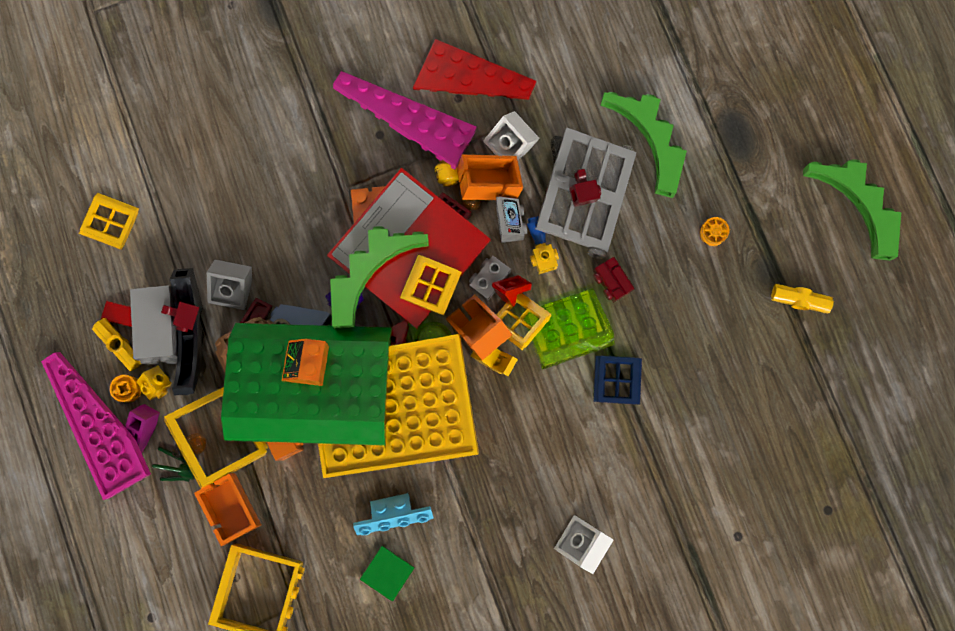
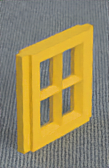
(115, 205)
(414, 278)
(530, 306)

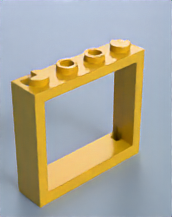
(187, 452)
(216, 618)

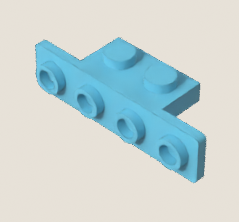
(392, 513)

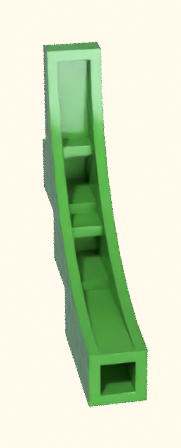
(643, 114)
(881, 223)
(382, 247)

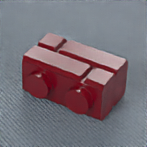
(613, 280)

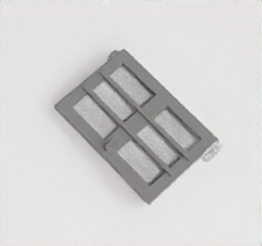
(593, 222)

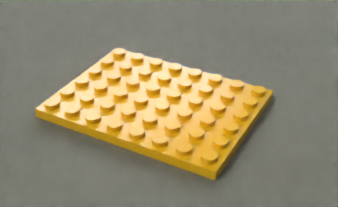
(424, 416)

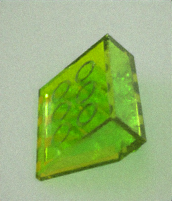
(574, 329)

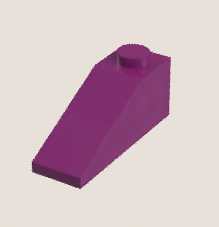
(142, 423)

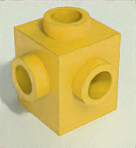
(544, 265)
(154, 383)

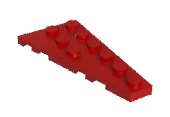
(464, 73)

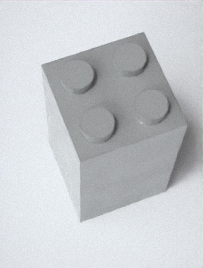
(152, 331)

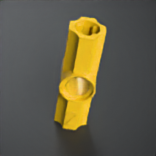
(802, 298)
(110, 336)

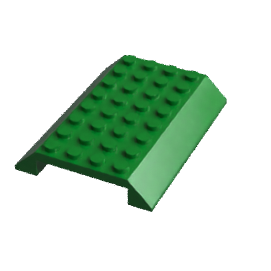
(342, 411)

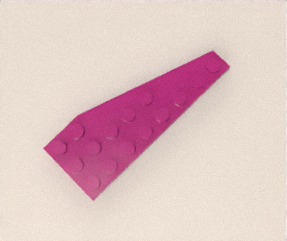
(103, 439)

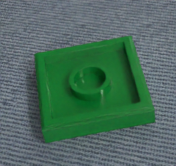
(387, 573)

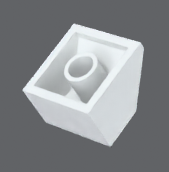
(511, 137)
(583, 544)

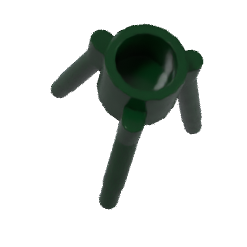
(183, 470)

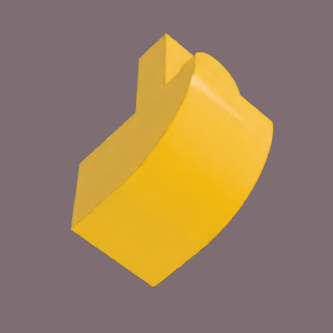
(497, 361)

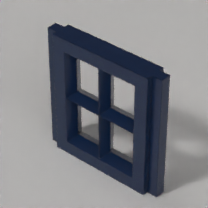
(635, 380)

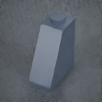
(300, 316)

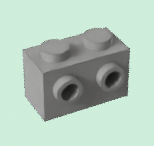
(492, 271)

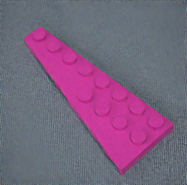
(430, 128)

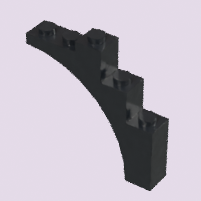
(190, 355)

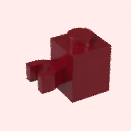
(584, 191)
(184, 315)

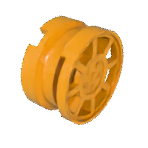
(714, 231)
(124, 388)

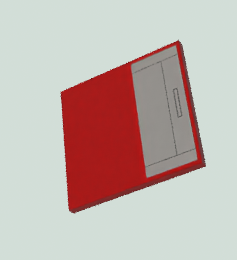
(409, 208)

